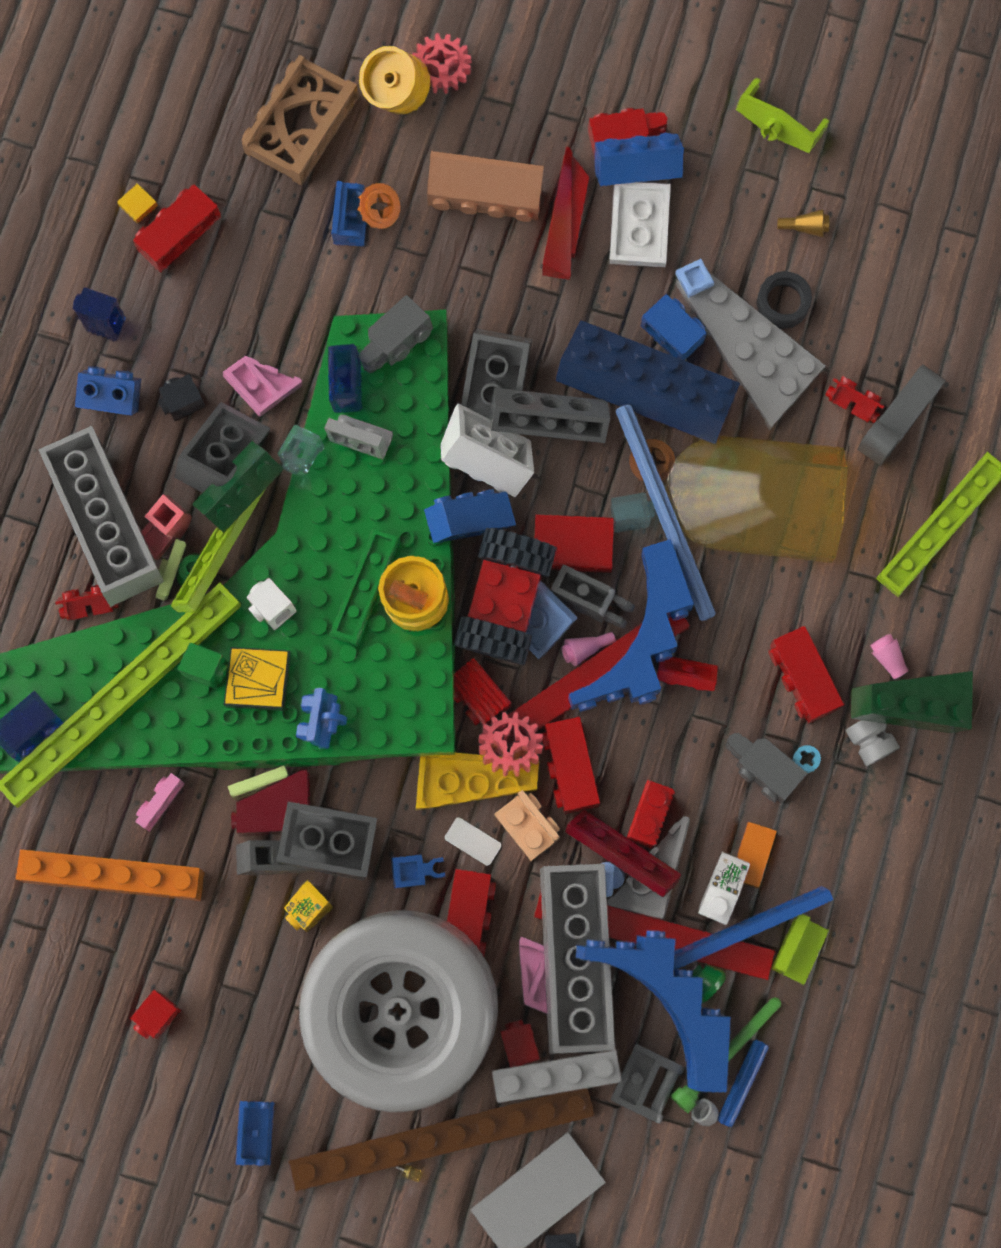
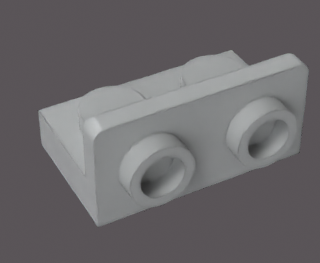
(359, 435)

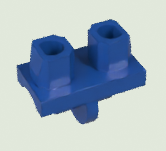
(322, 720)

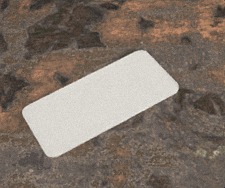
(473, 841)

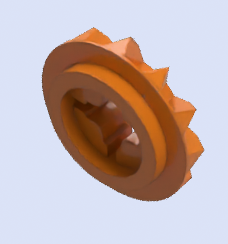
(385, 195)

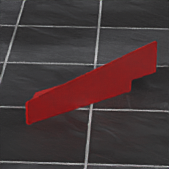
(565, 218)

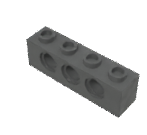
(549, 415)

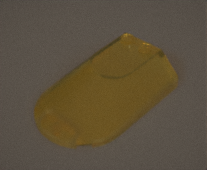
(761, 496)

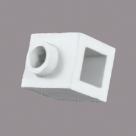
(270, 604)

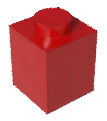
(154, 1015)
(519, 1044)

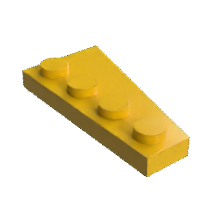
(465, 778)

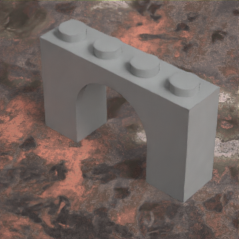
(556, 1076)

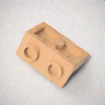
(528, 825)

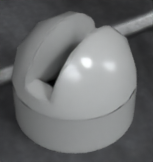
(705, 1113)

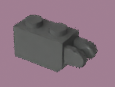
(395, 335)
(589, 596)
(765, 766)

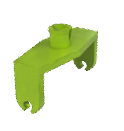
(777, 122)

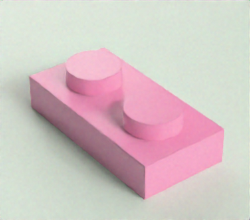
(165, 791)

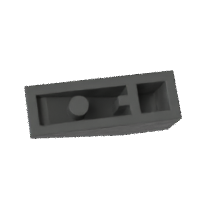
(260, 858)

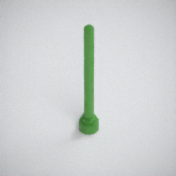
(686, 1097)

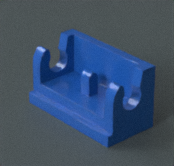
(347, 220)
(255, 1133)

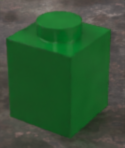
(203, 666)

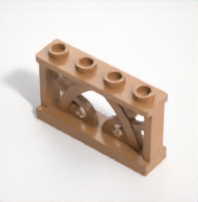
(305, 155)

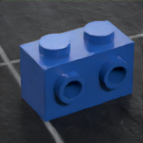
(107, 391)

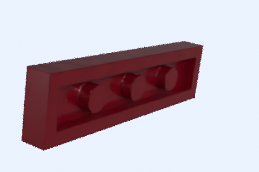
(623, 853)

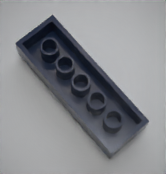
(648, 381)

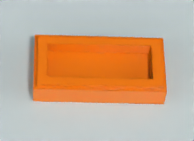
(756, 849)

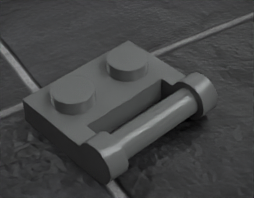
(638, 1078)

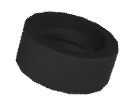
(791, 280)

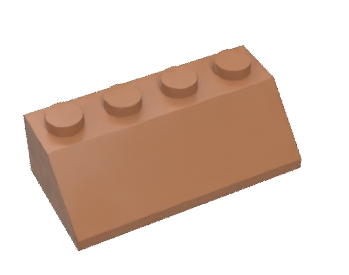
(485, 186)

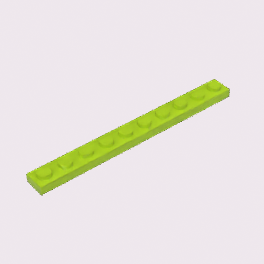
(117, 696)

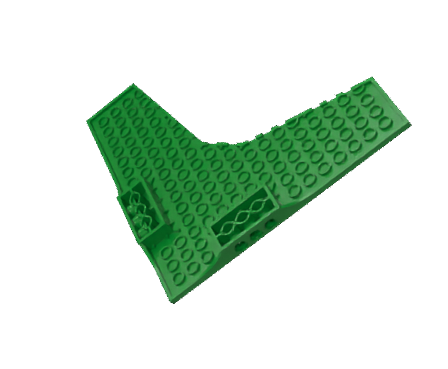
(388, 687)

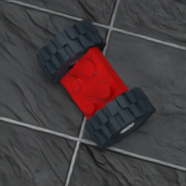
(505, 595)

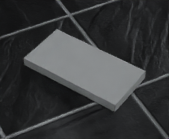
(538, 1195)

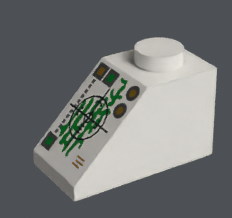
(724, 888)

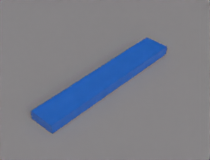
(751, 926)

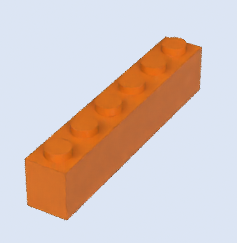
(110, 875)

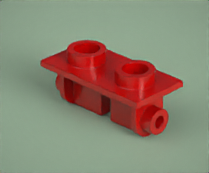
(846, 392)
(75, 603)

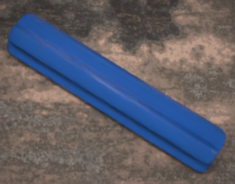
(743, 1083)

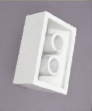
(487, 455)

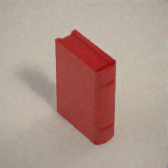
(580, 541)

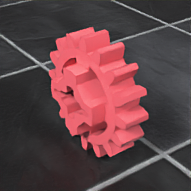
(452, 55)
(523, 746)

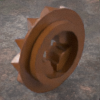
(662, 454)

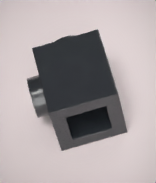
(180, 397)

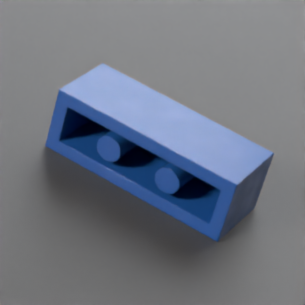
(639, 159)
(468, 515)

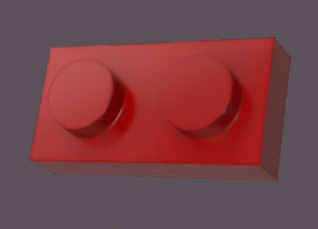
(688, 673)

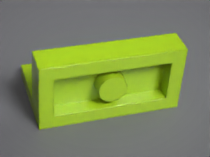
(800, 949)

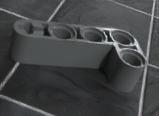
(901, 415)

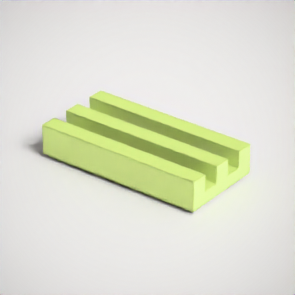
(257, 783)

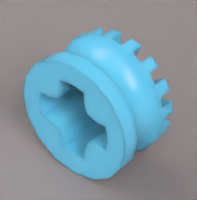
(807, 749)

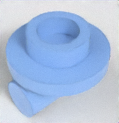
(613, 877)

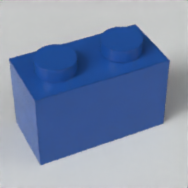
(673, 327)

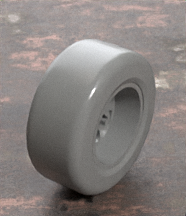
(345, 1046)

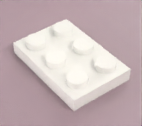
(640, 224)

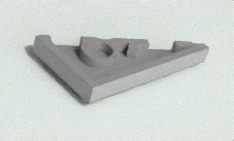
(640, 899)

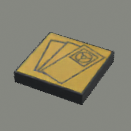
(257, 679)

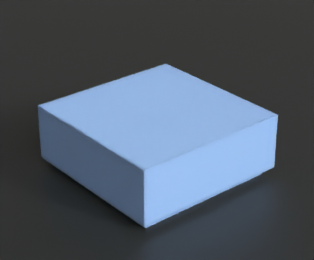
(694, 278)

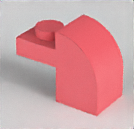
(166, 524)

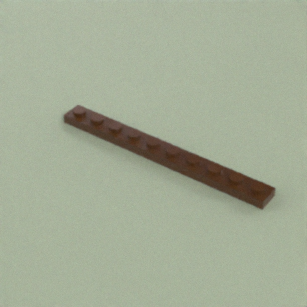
(440, 1138)

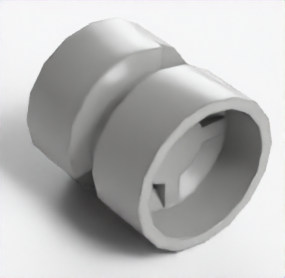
(873, 741)

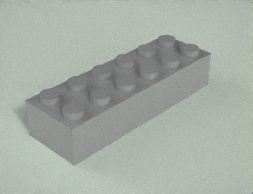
(101, 516)
(576, 988)

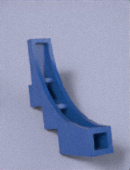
(635, 672)
(702, 1034)

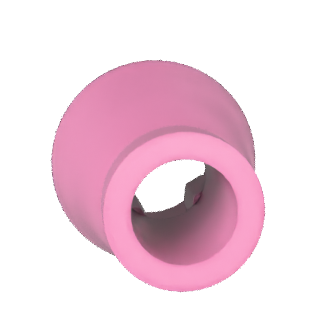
(889, 654)

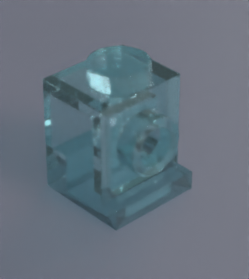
(300, 441)

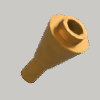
(811, 223)

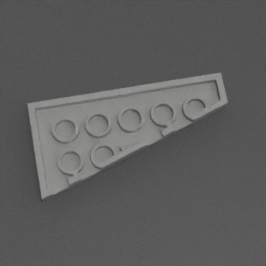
(756, 351)

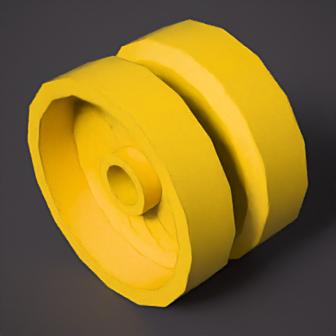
(394, 80)
(420, 575)

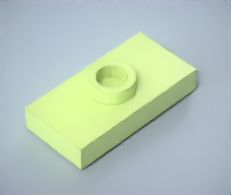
(169, 568)

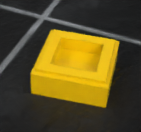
(137, 203)

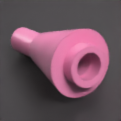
(579, 649)

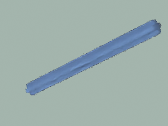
(665, 510)

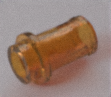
(407, 594)

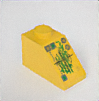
(306, 907)

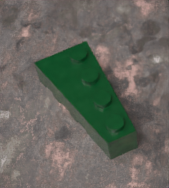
(923, 703)

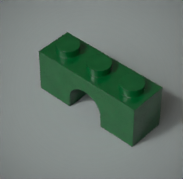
(253, 475)

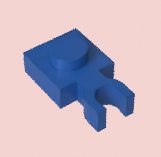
(411, 871)

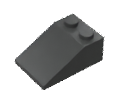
(494, 362)
(216, 445)
(327, 841)

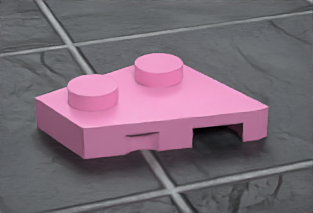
(260, 384)
(533, 974)

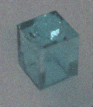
(631, 512)

